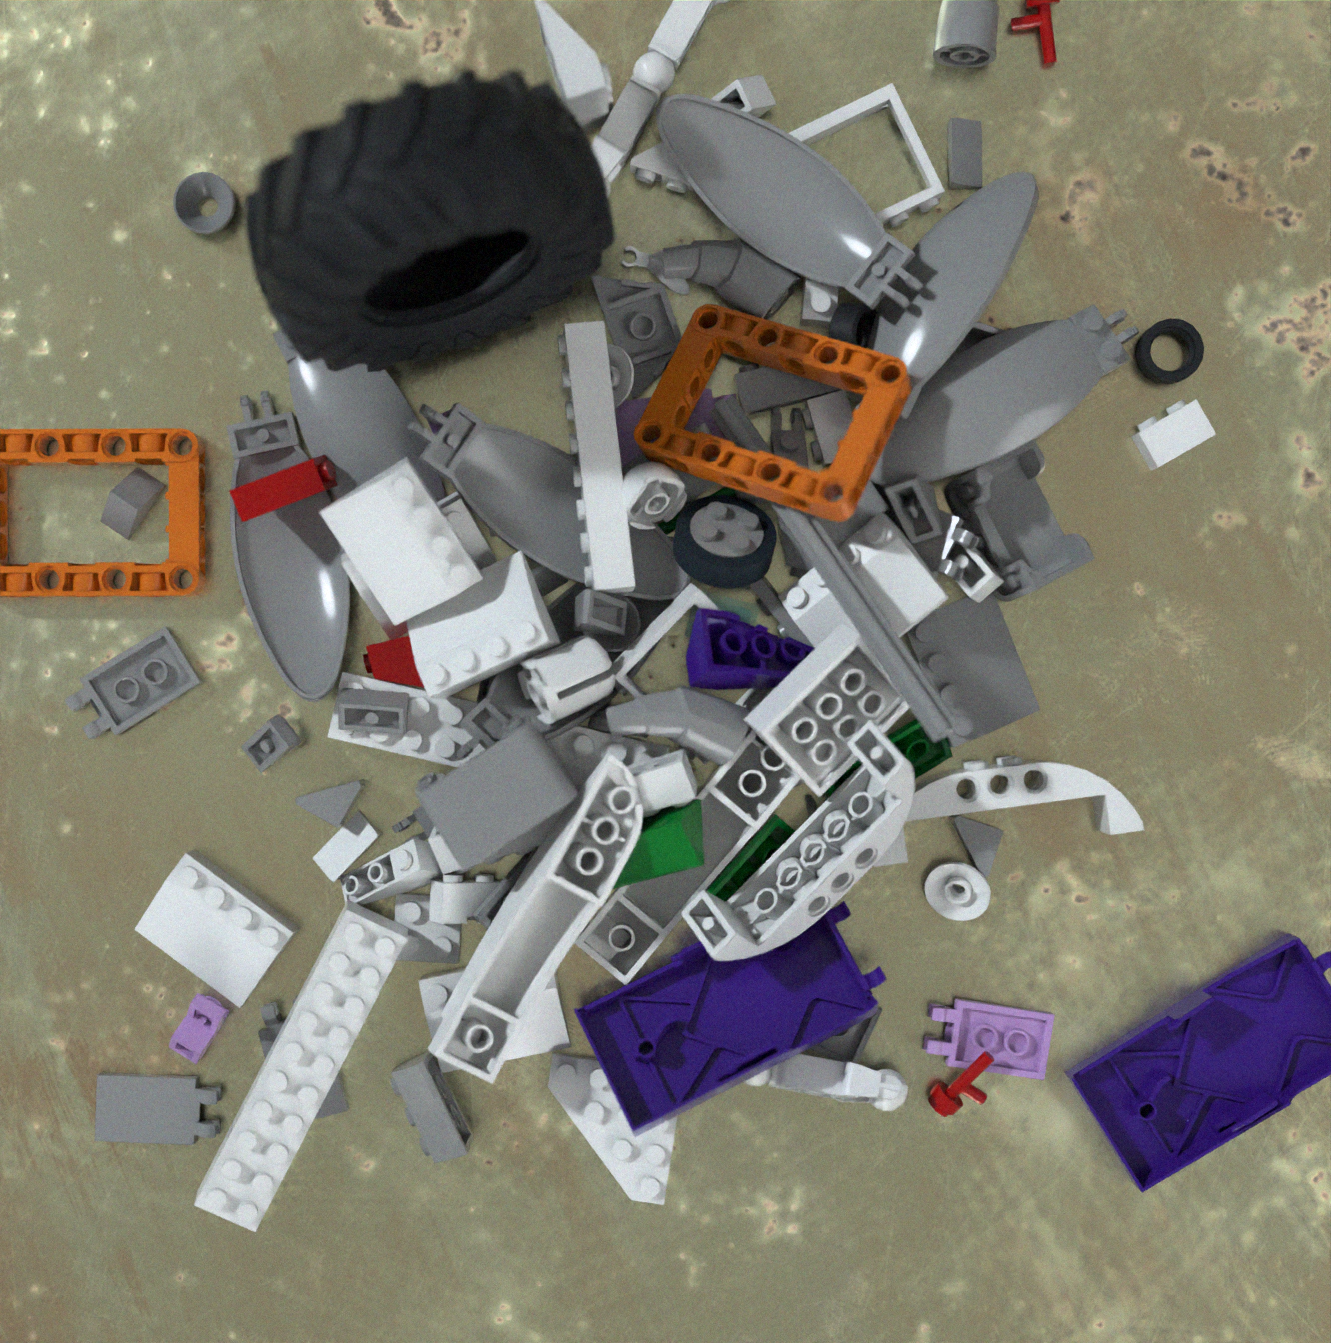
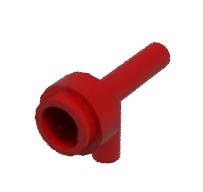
(1044, 22)
(946, 1098)

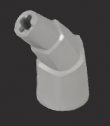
(966, 33)
(736, 271)
(685, 717)

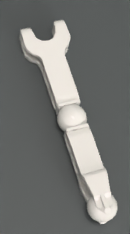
(651, 77)
(836, 1080)

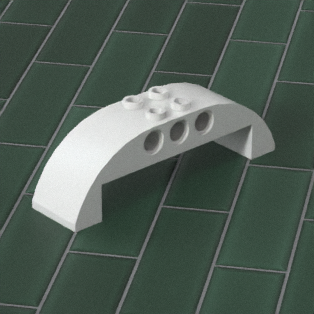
(1051, 782)
(817, 861)

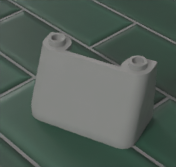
(1016, 523)
(497, 793)

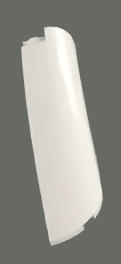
(733, 808)
(541, 921)

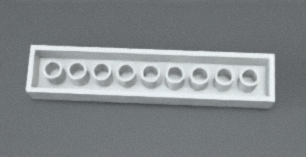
(437, 735)
(301, 1066)

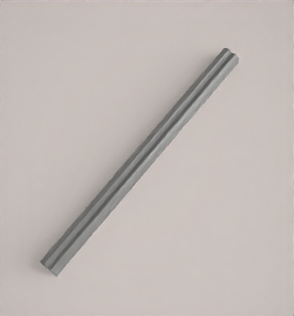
(847, 588)

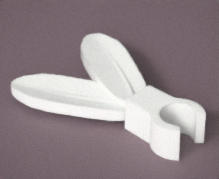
(656, 266)

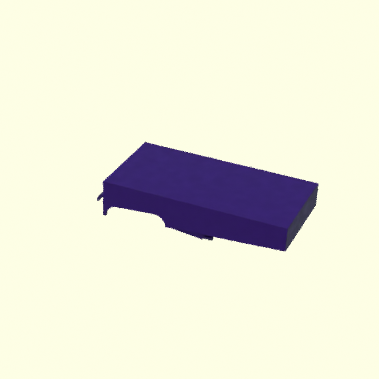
(721, 1022)
(1212, 1062)

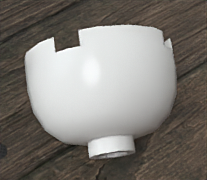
(652, 494)

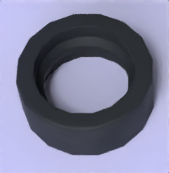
(852, 323)
(1189, 334)

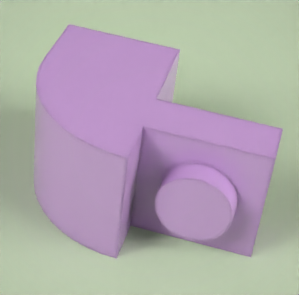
(198, 1027)

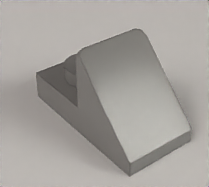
(271, 743)

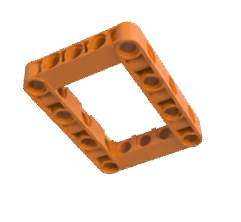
(792, 352)
(95, 447)

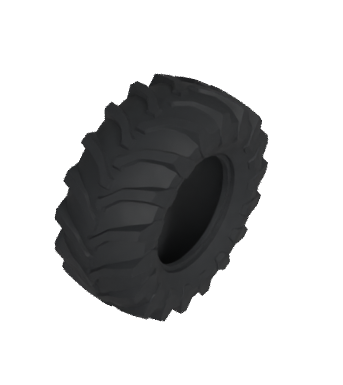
(427, 220)

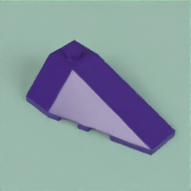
(737, 655)

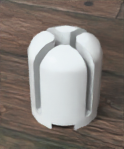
(567, 678)

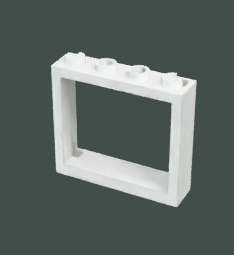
(862, 109)
(651, 635)

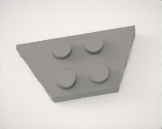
(640, 324)

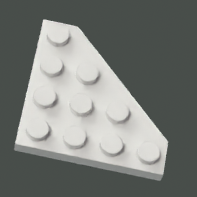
(635, 1162)

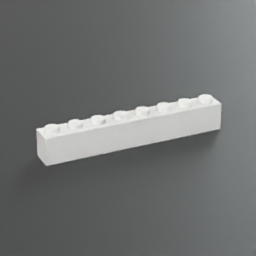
(597, 457)
(659, 782)

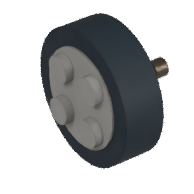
(724, 541)

